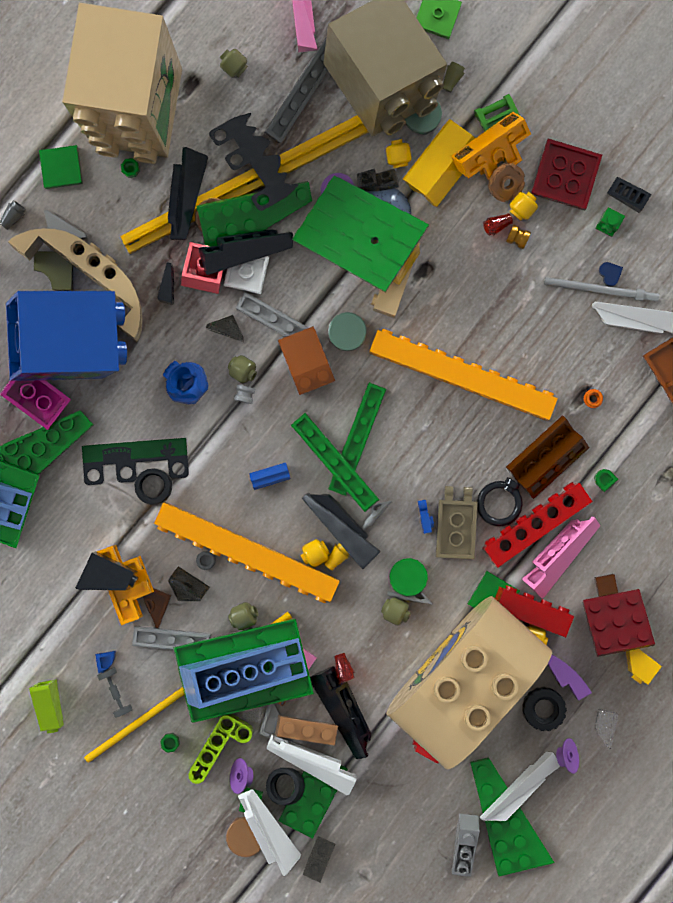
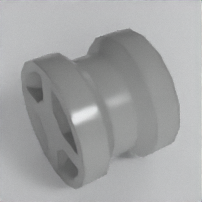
(244, 394)

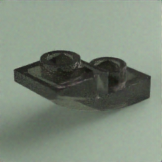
(374, 181)
(319, 859)

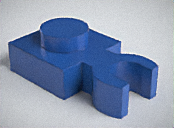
(426, 521)

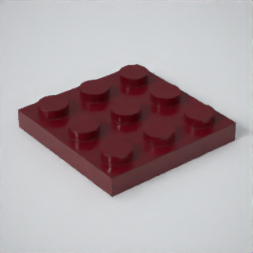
(566, 174)
(618, 622)

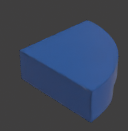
(105, 660)

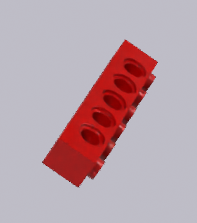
(579, 500)

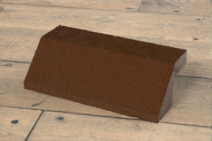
(547, 457)

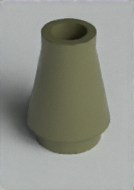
(452, 76)

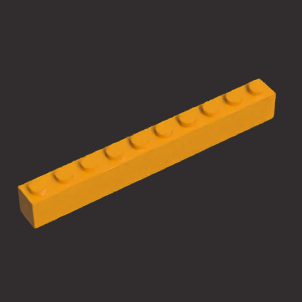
(463, 375)
(247, 552)

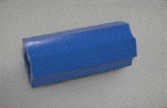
(269, 476)

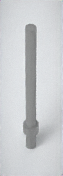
(638, 294)

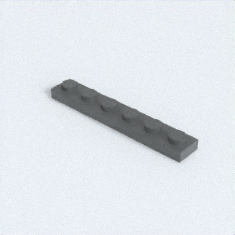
(298, 96)

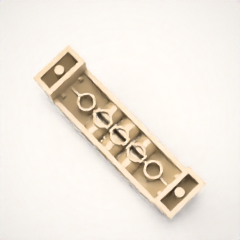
(68, 246)

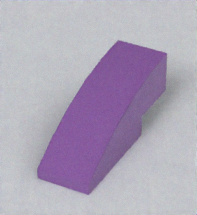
(566, 675)

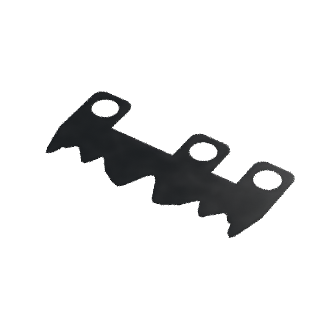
(252, 152)

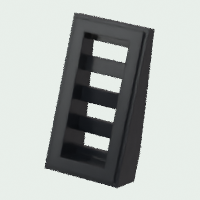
(632, 188)
(166, 290)

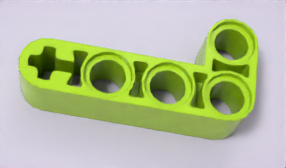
(215, 749)

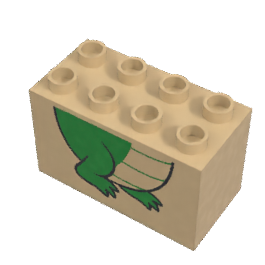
(123, 81)

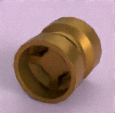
(518, 236)

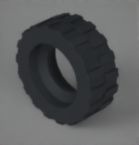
(555, 719)

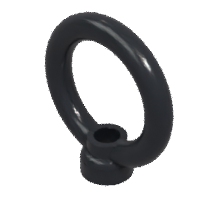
(510, 486)

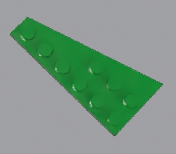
(241, 215)
(42, 447)
(512, 841)

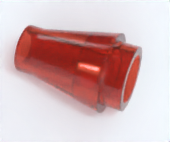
(497, 223)
(343, 668)

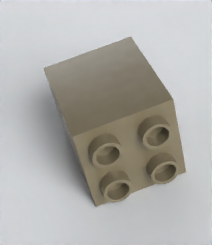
(384, 64)

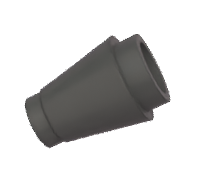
(12, 214)

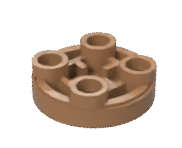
(241, 838)

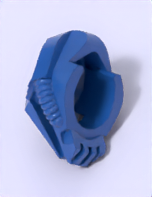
(185, 382)

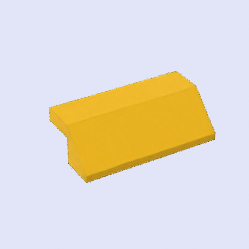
(435, 170)

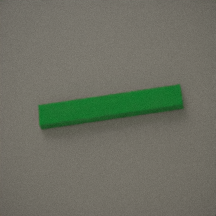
(360, 430)
(335, 462)

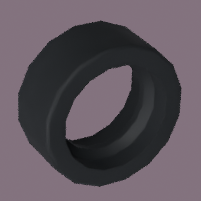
(139, 491)
(272, 791)

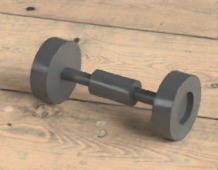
(115, 693)

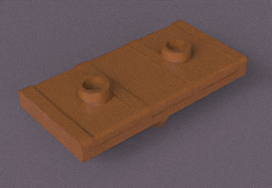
(661, 363)

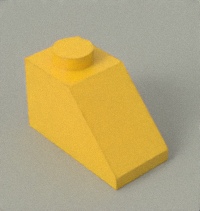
(641, 666)

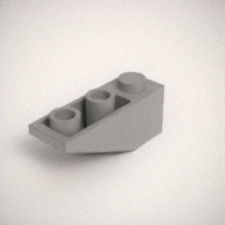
(465, 844)

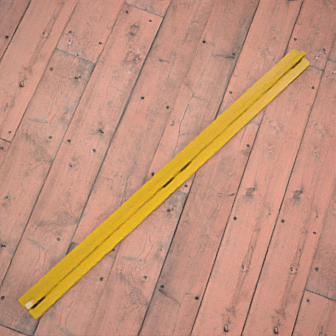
(238, 186)

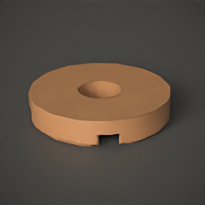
(498, 178)

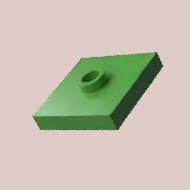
(439, 16)

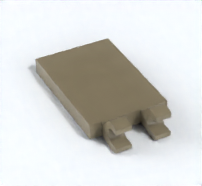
(456, 525)

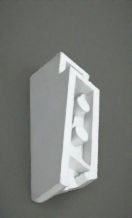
(313, 762)

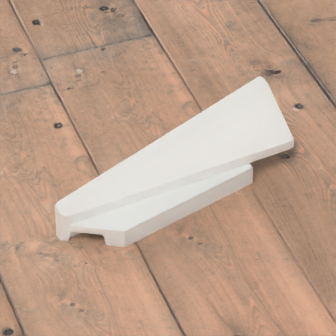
(635, 317)
(521, 788)
(268, 833)

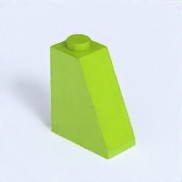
(47, 705)

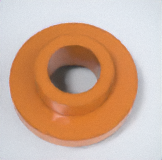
(599, 398)

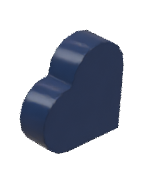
(610, 273)

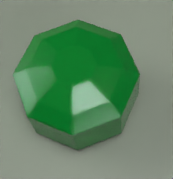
(130, 168)
(170, 742)

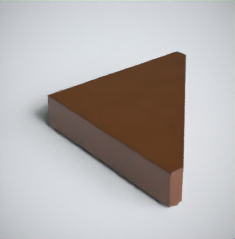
(157, 604)

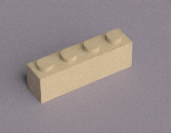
(388, 302)

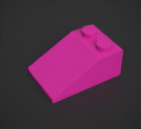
(36, 399)

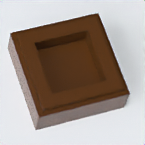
(606, 585)

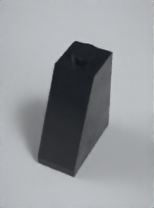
(106, 574)

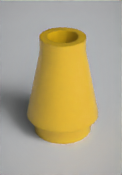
(336, 557)

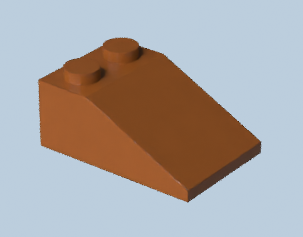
(306, 360)

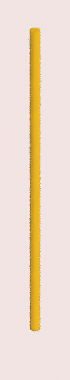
(148, 715)

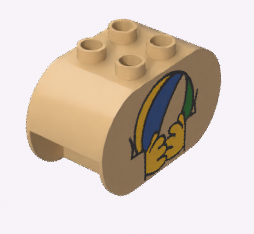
(469, 683)

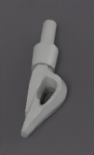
(375, 514)
(425, 600)

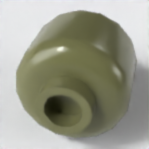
(233, 63)
(242, 369)
(395, 611)
(243, 616)

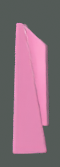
(304, 25)
(559, 555)

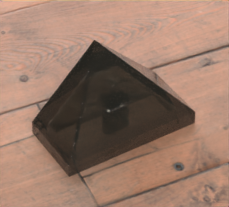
(226, 327)
(187, 586)

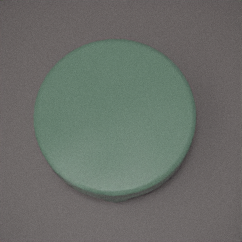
(424, 124)
(347, 331)

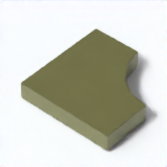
(55, 268)

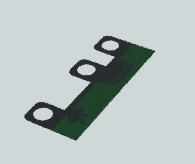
(127, 453)

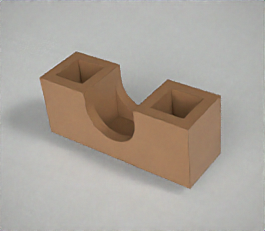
(306, 730)

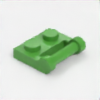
(480, 113)

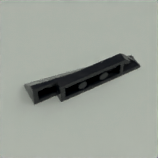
(184, 191)
(243, 248)
(342, 527)
(343, 710)

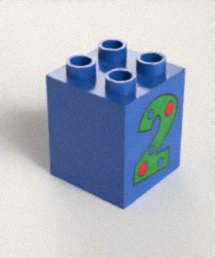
(64, 335)

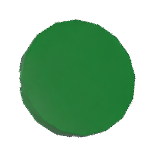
(408, 577)

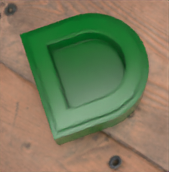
(605, 479)

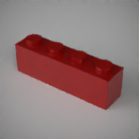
(535, 612)

